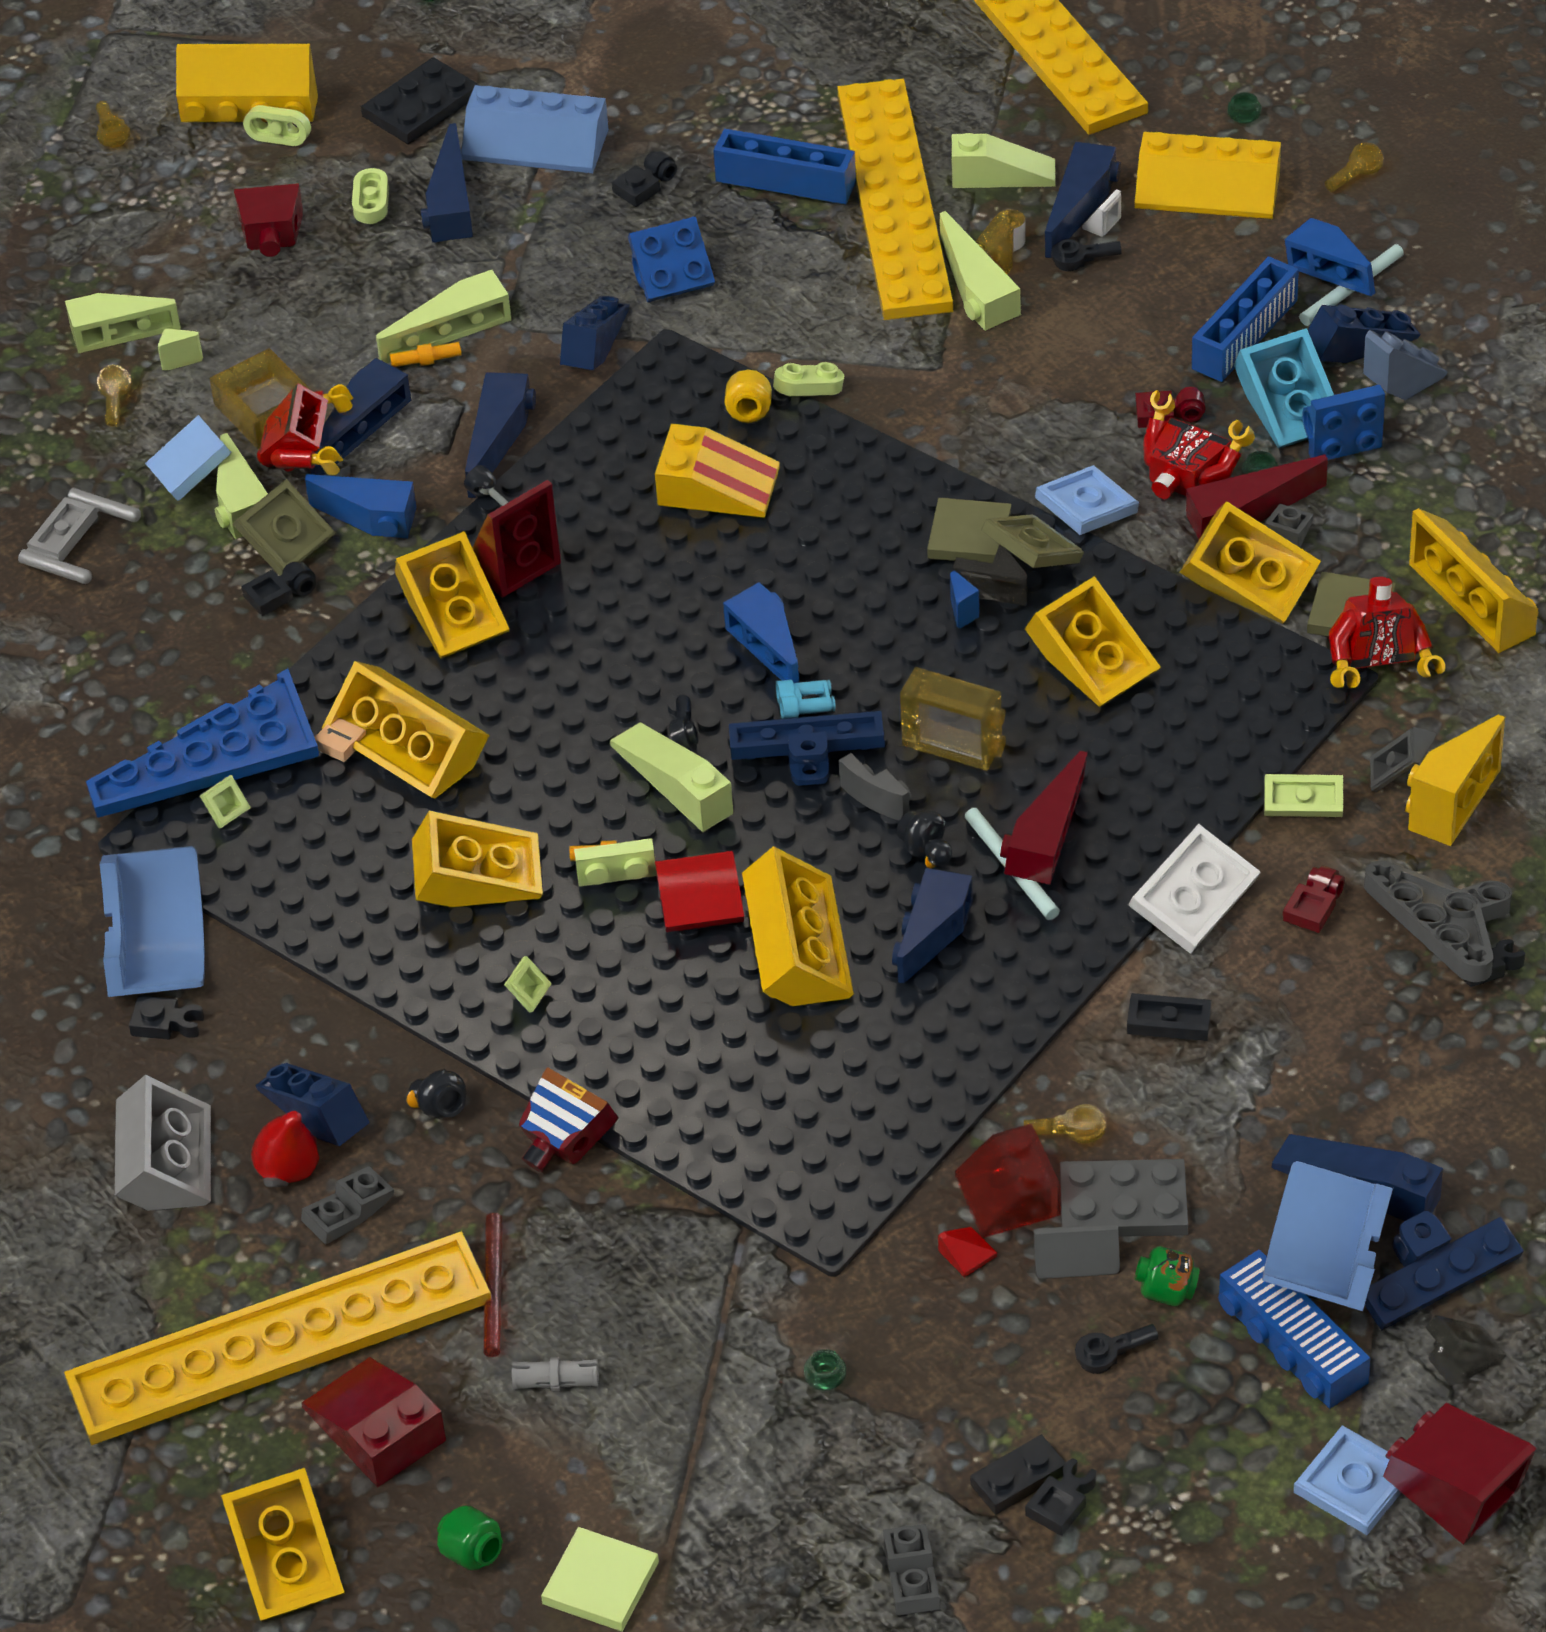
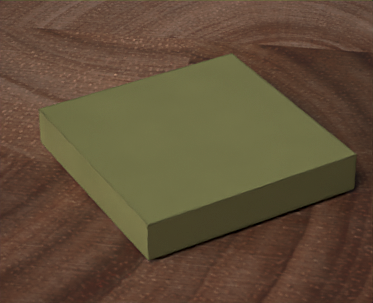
(284, 527)
(958, 529)
(1032, 541)
(1331, 599)

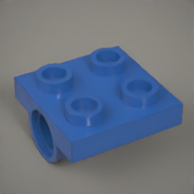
(670, 259)
(1345, 422)

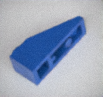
(1330, 256)
(367, 504)
(760, 625)

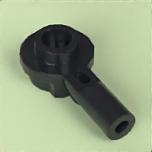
(1071, 255)
(681, 729)
(1099, 1352)

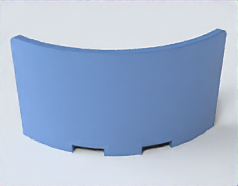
(155, 921)
(1326, 1235)

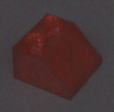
(1009, 1182)

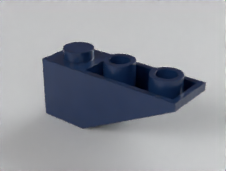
(1341, 330)
(592, 332)
(937, 918)
(325, 1103)

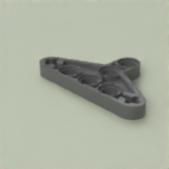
(1437, 902)

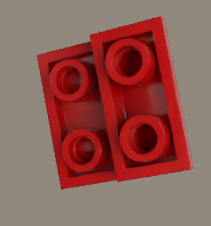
(699, 891)

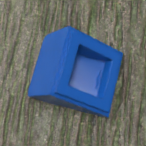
(963, 599)

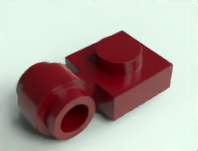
(1188, 405)
(1315, 901)

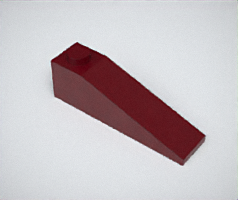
(1257, 491)
(1042, 827)

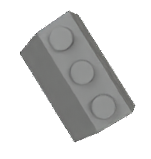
(162, 1147)

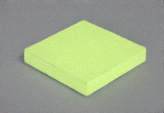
(600, 1579)

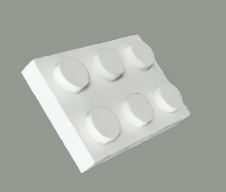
(1194, 888)

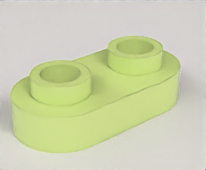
(278, 126)
(370, 195)
(808, 379)

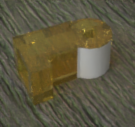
(1003, 237)

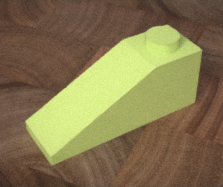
(993, 163)
(115, 319)
(236, 488)

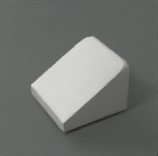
(1105, 216)

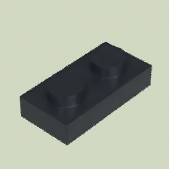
(1169, 1017)
(1017, 1474)

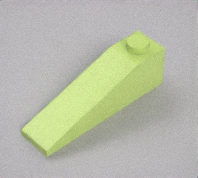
(985, 288)
(453, 314)
(678, 774)

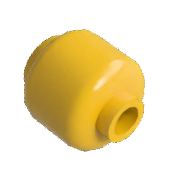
(748, 396)

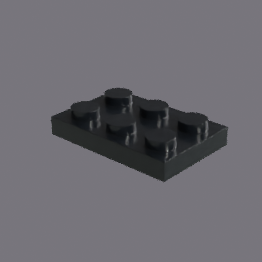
(419, 100)

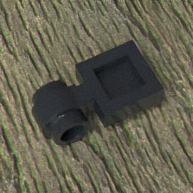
(640, 184)
(273, 591)

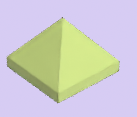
(225, 801)
(528, 984)

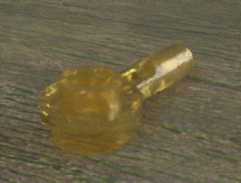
(112, 130)
(1364, 160)
(113, 383)
(1081, 1124)

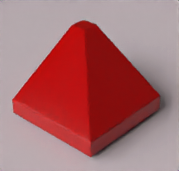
(965, 1249)

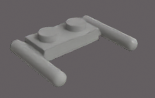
(64, 530)

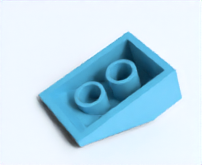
(1281, 381)

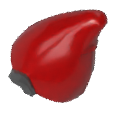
(285, 1151)

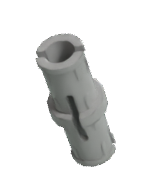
(555, 1374)

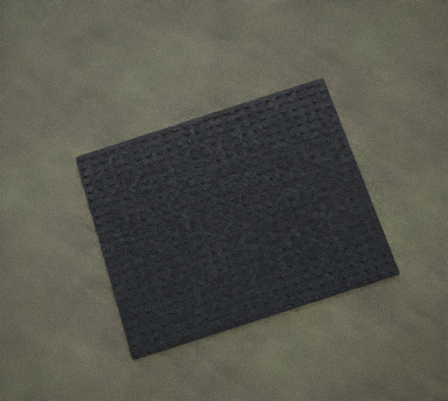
(757, 1107)

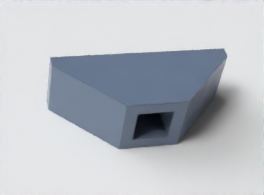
(1400, 365)

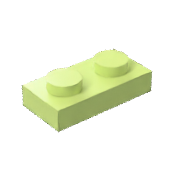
(1303, 795)
(615, 862)

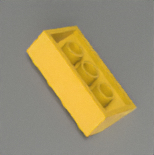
(231, 79)
(1208, 175)
(1470, 582)
(407, 730)
(796, 930)

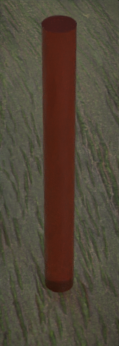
(492, 1306)

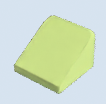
(179, 348)

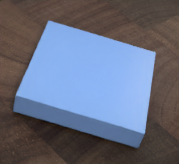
(188, 458)
(1086, 500)
(1349, 1481)

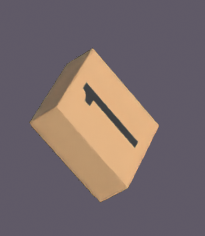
(336, 743)

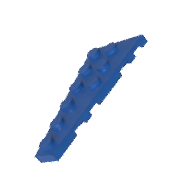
(233, 740)

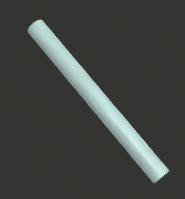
(1340, 293)
(994, 842)

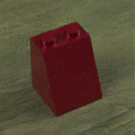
(1458, 1468)

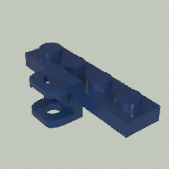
(807, 740)
(1436, 1266)

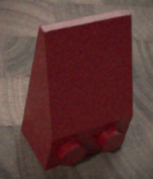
(519, 540)
(377, 1419)

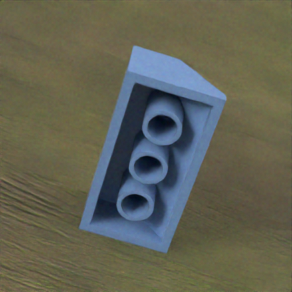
(534, 129)

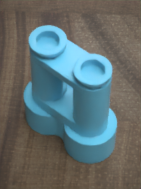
(790, 698)

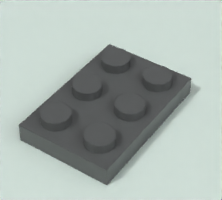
(1135, 1194)

